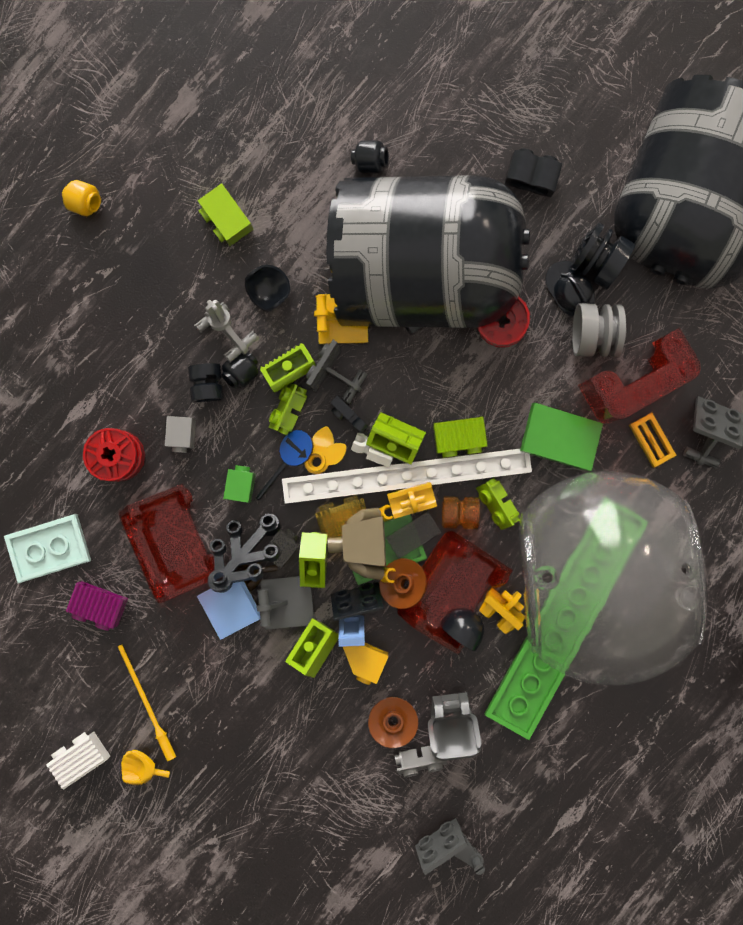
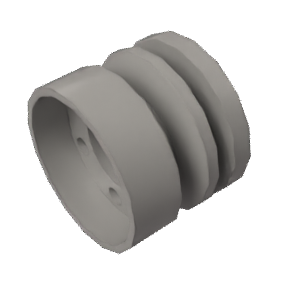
(601, 330)

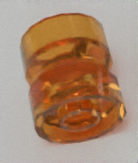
(460, 512)

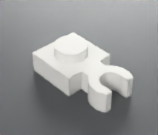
(377, 456)

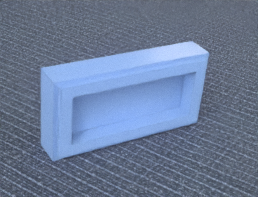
(352, 631)

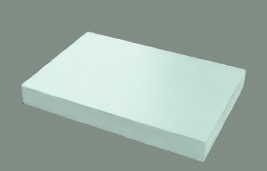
(47, 548)

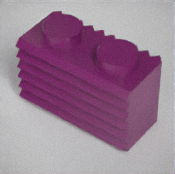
(96, 605)

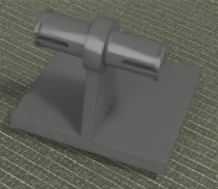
(318, 373)
(718, 425)
(284, 603)
(445, 844)

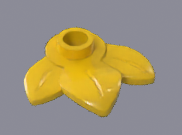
(325, 450)

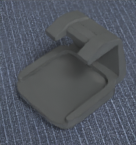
(453, 728)

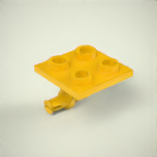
(329, 327)

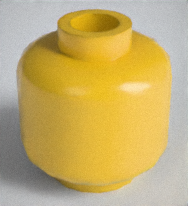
(81, 198)

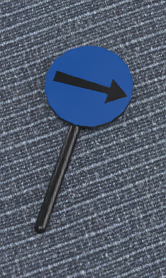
(294, 451)

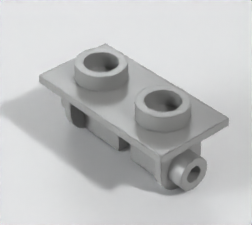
(412, 764)

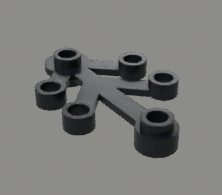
(242, 555)

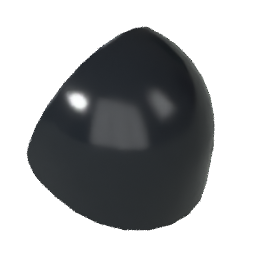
(267, 287)
(464, 627)

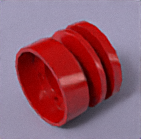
(511, 333)
(127, 460)

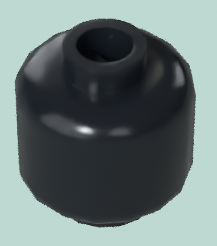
(370, 157)
(240, 370)

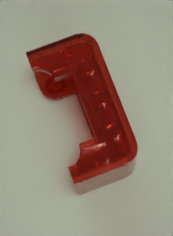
(672, 366)

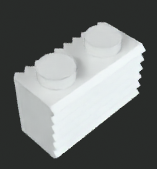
(78, 760)

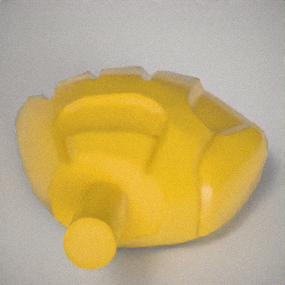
(139, 768)

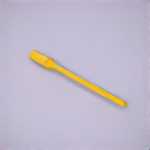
(160, 734)

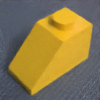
(366, 662)

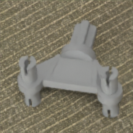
(220, 320)

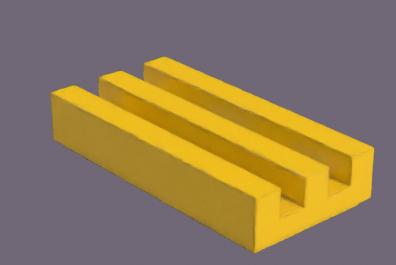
(644, 445)

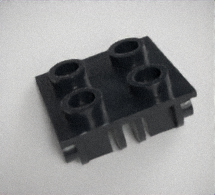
(356, 601)

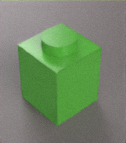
(239, 484)

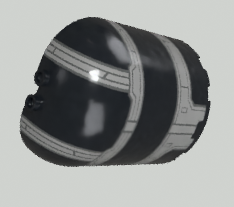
(688, 185)
(425, 251)

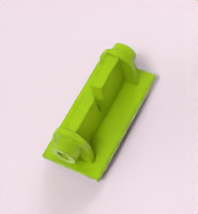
(290, 399)
(502, 513)

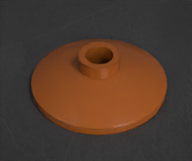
(395, 593)
(399, 733)

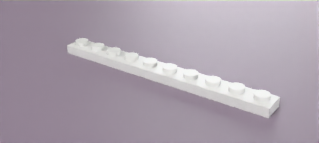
(405, 475)

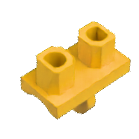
(412, 500)
(507, 606)

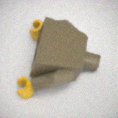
(364, 544)

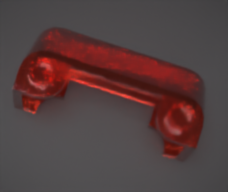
(167, 543)
(456, 579)

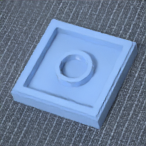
(230, 609)

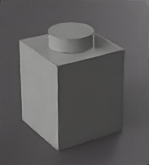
(180, 433)

